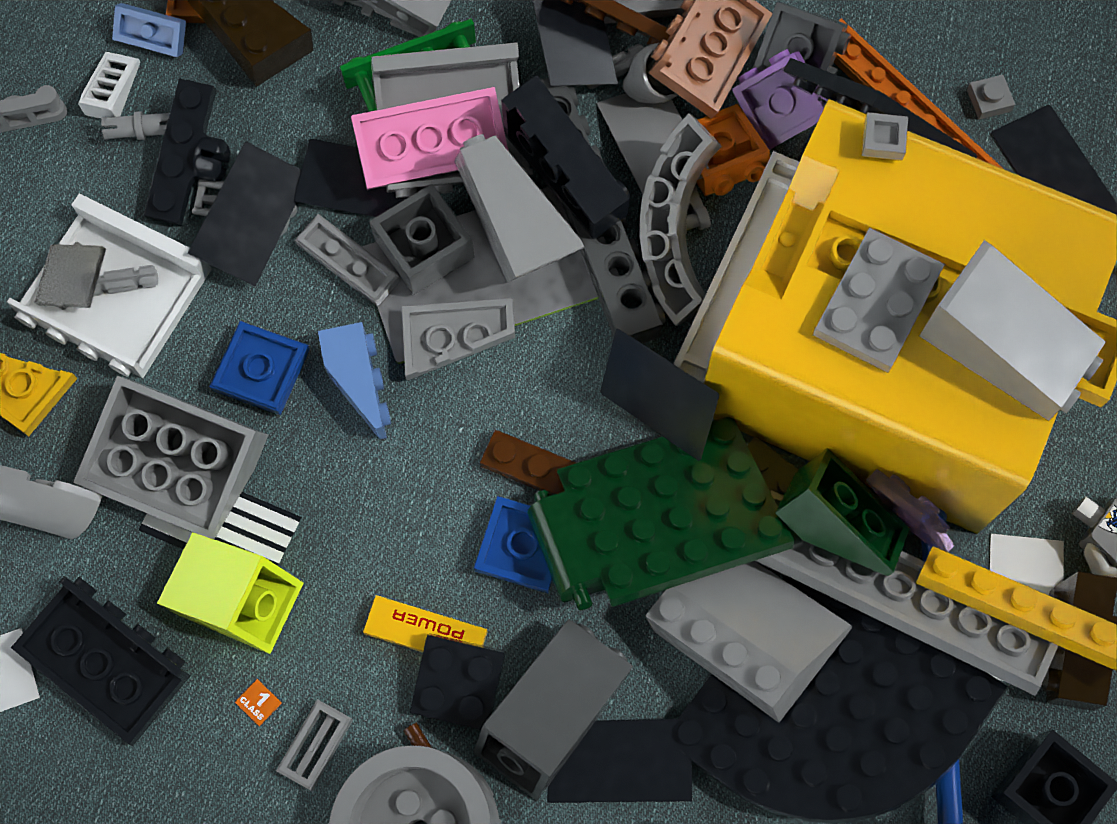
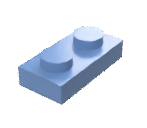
(149, 29)

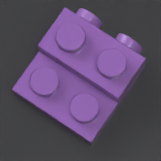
(773, 102)

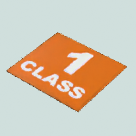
(258, 702)

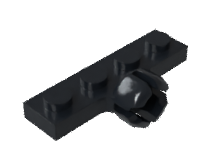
(185, 153)

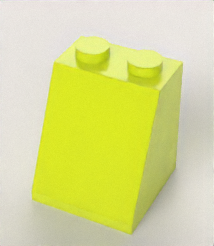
(231, 592)

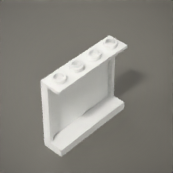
(122, 325)

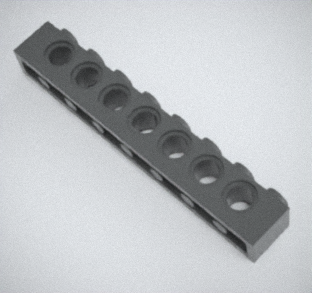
(639, 323)

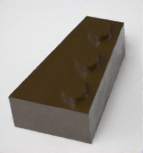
(1071, 677)

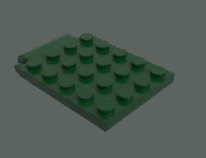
(656, 518)

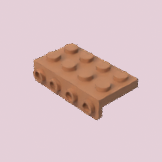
(708, 49)

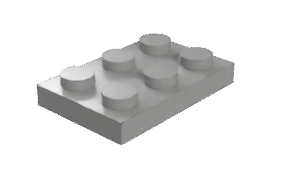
(878, 300)

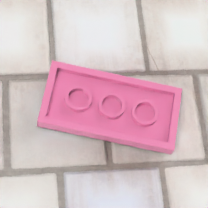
(423, 136)

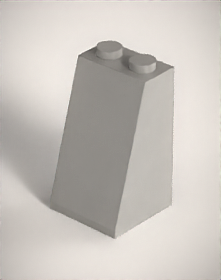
(512, 209)
(1014, 334)

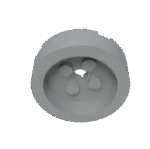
(414, 786)

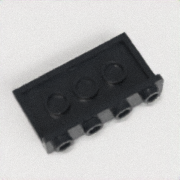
(102, 660)

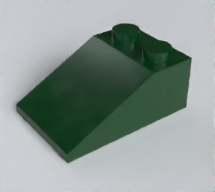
(842, 515)

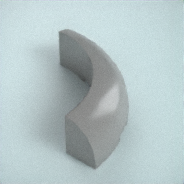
(665, 215)
(46, 504)

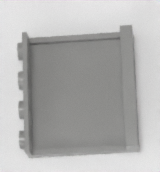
(443, 73)

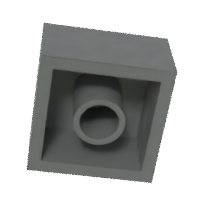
(422, 239)

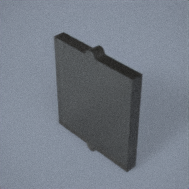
(70, 275)

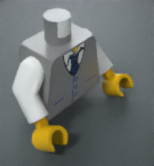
(1101, 537)

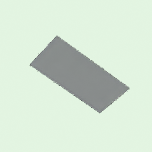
(640, 131)

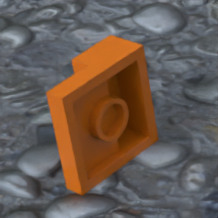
(741, 154)

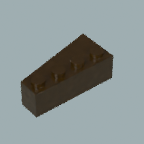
(256, 34)

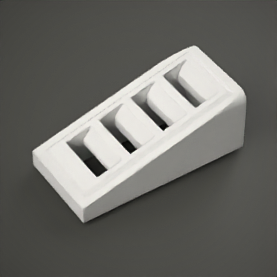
(113, 107)

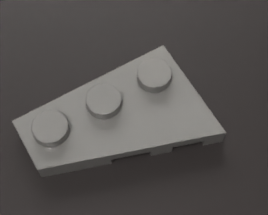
(452, 331)

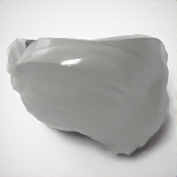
(643, 86)

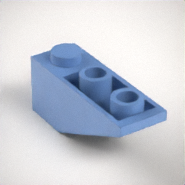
(349, 365)

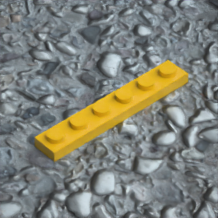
(1021, 606)

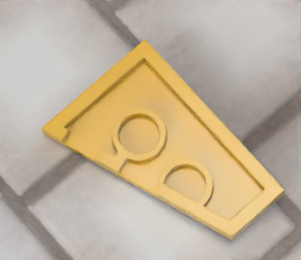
(29, 392)

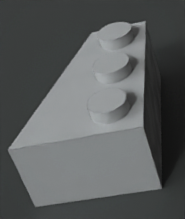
(412, 16)

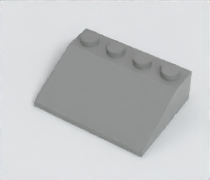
(169, 457)
(750, 633)

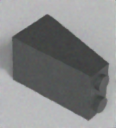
(552, 708)

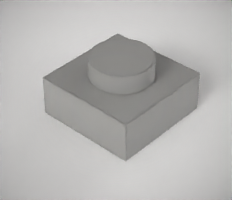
(990, 97)
(885, 136)

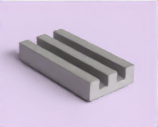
(328, 752)

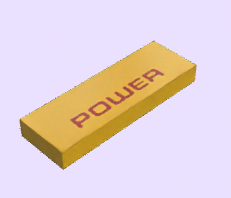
(410, 625)

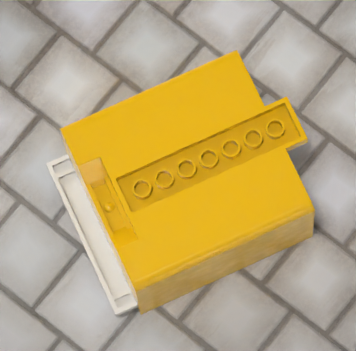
(929, 415)

